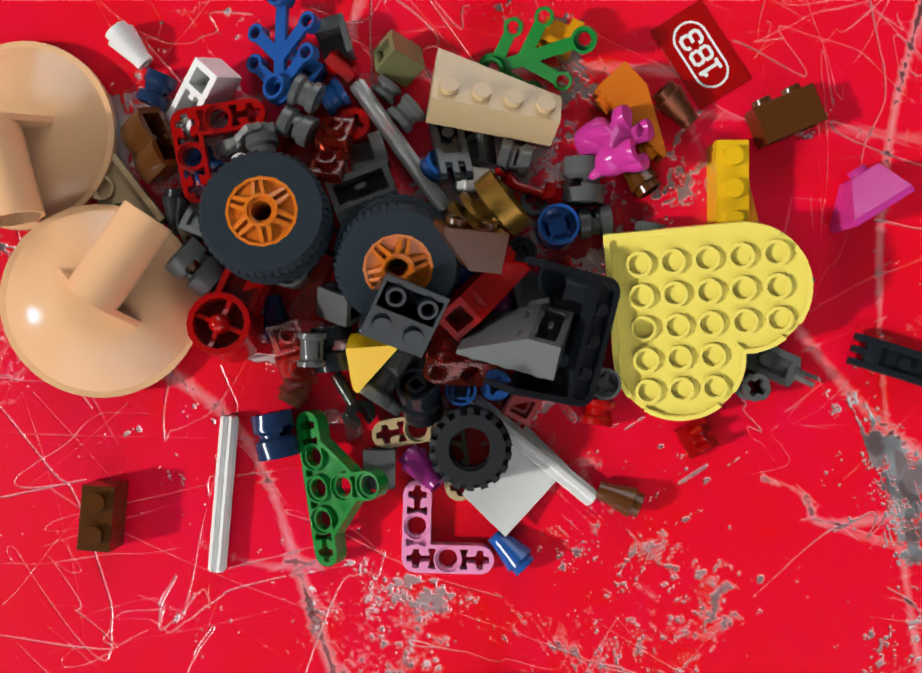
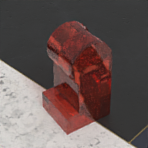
(448, 368)

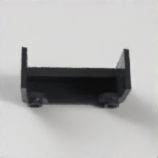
(594, 306)

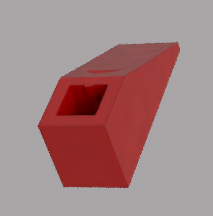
(480, 295)

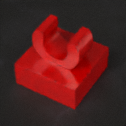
(696, 437)

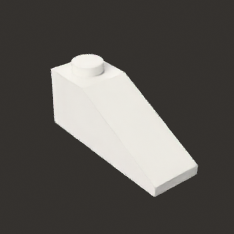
(205, 83)

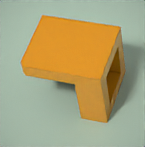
(558, 31)

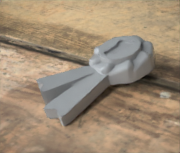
(237, 143)

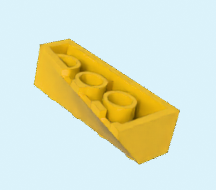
(728, 182)

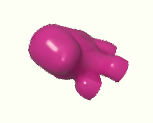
(614, 143)

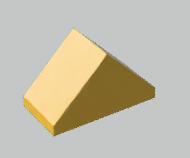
(365, 358)

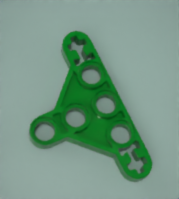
(331, 470)

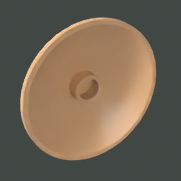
(53, 133)
(94, 303)

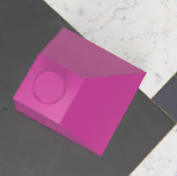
(866, 195)

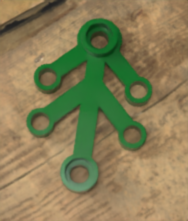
(531, 57)

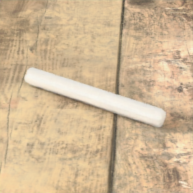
(398, 144)
(542, 457)
(223, 493)

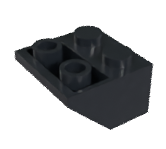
(402, 314)

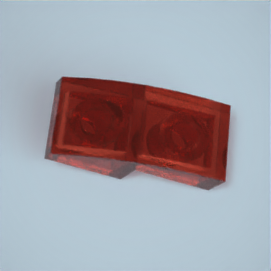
(334, 147)
(286, 352)

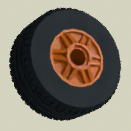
(237, 223)
(391, 230)

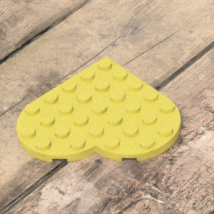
(697, 308)

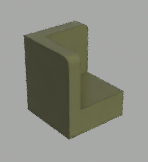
(398, 58)

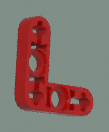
(203, 129)

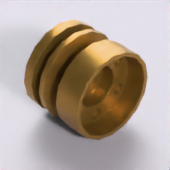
(494, 203)

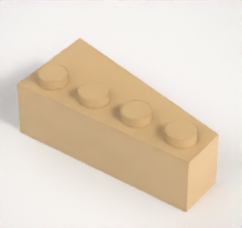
(490, 102)

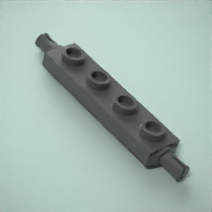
(779, 367)

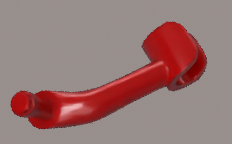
(550, 194)

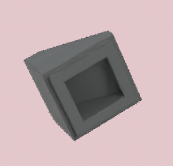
(481, 149)

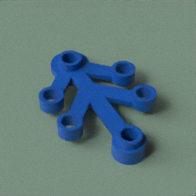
(278, 83)

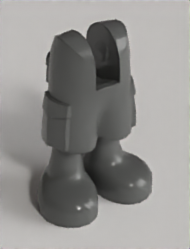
(382, 385)

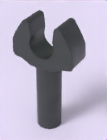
(353, 404)

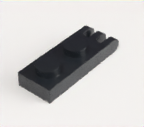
(450, 152)
(887, 359)

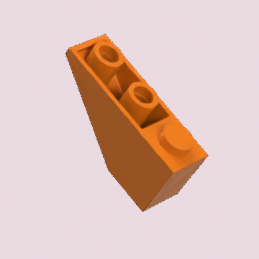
(629, 89)

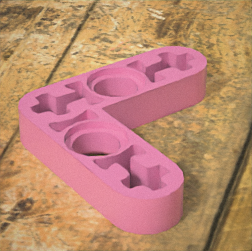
(423, 541)

